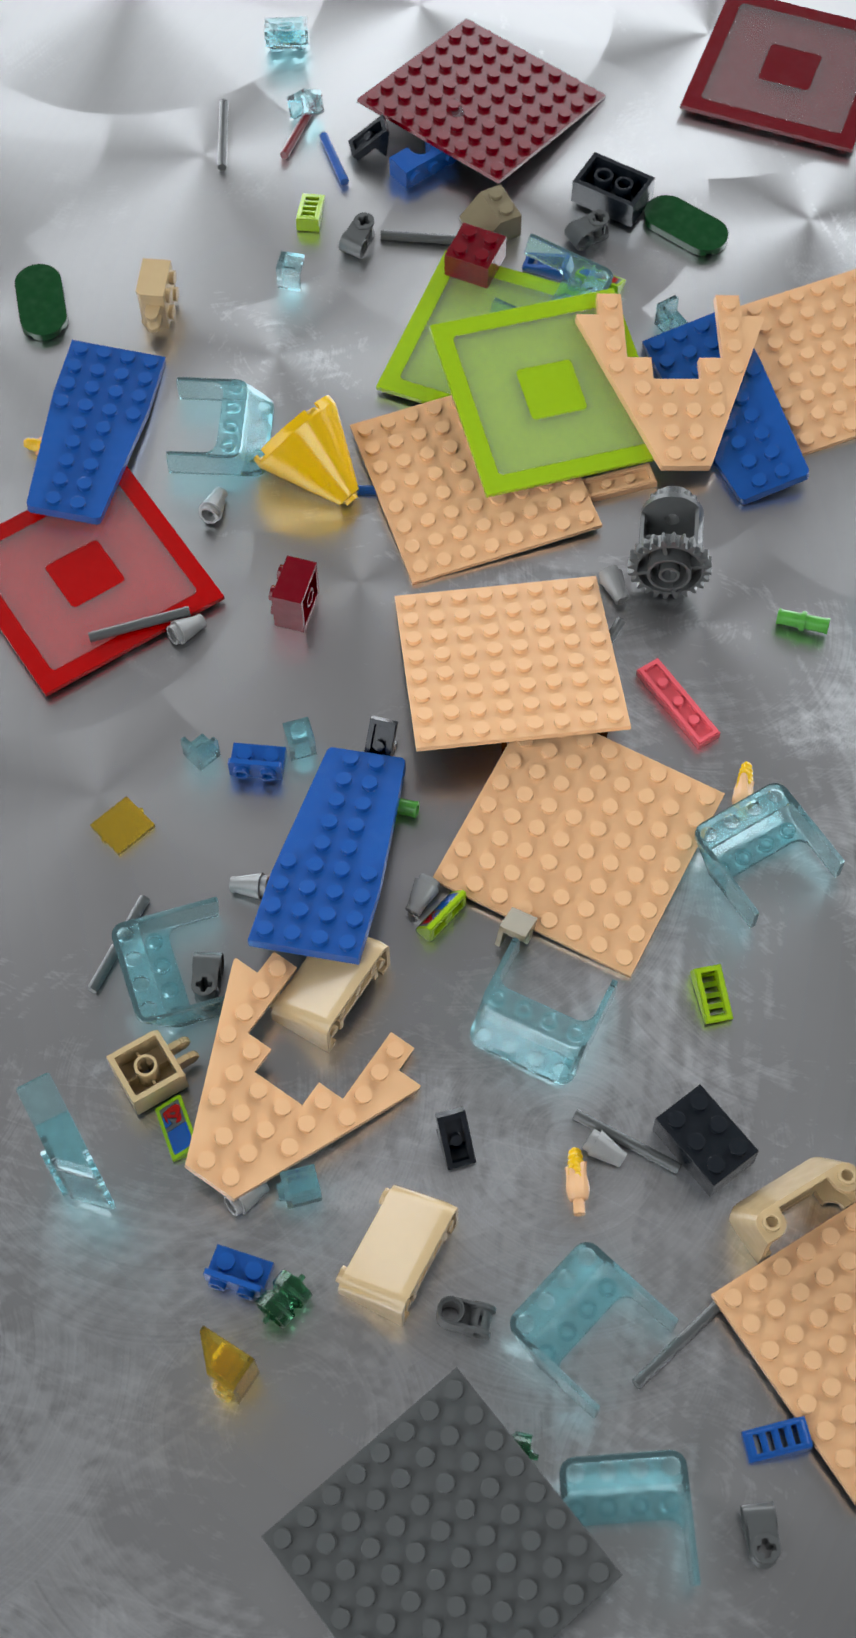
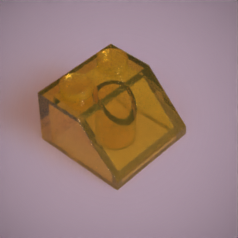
(227, 1367)

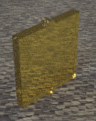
(122, 825)

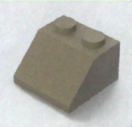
(494, 212)

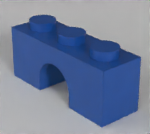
(412, 168)

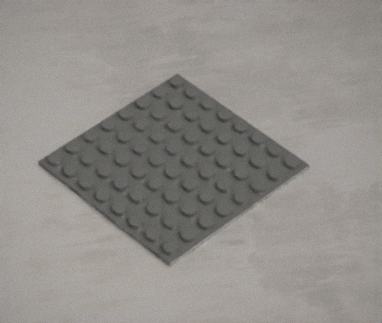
(441, 1533)

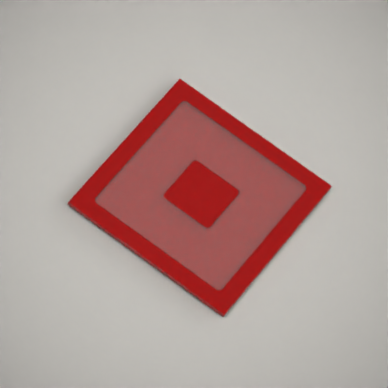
(85, 577)

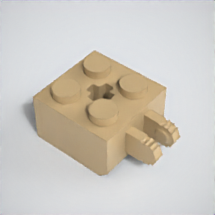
(157, 293)
(165, 1073)

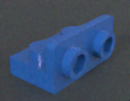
(257, 761)
(238, 1272)

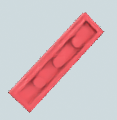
(678, 703)

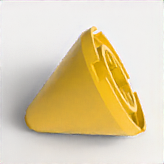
(313, 454)

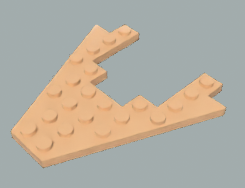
(675, 417)
(254, 1129)

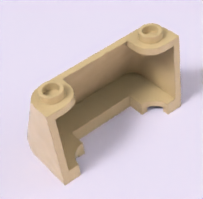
(325, 993)
(759, 1216)
(397, 1252)

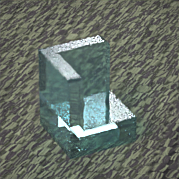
(305, 102)
(289, 270)
(667, 315)
(201, 750)

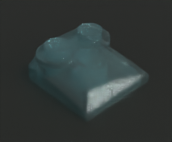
(286, 33)

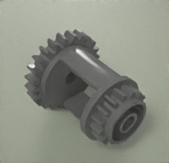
(665, 555)

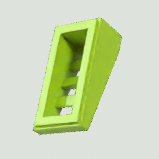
(308, 216)
(719, 982)

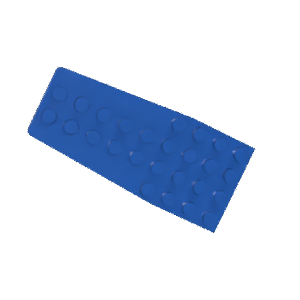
(92, 429)
(757, 445)
(333, 860)

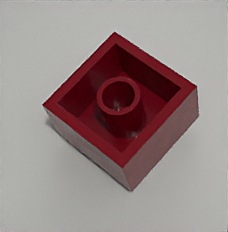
(475, 255)
(294, 593)

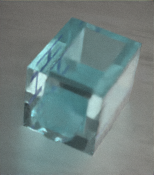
(299, 738)
(299, 1186)

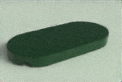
(686, 225)
(41, 302)

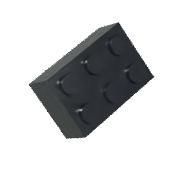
(612, 188)
(705, 1140)

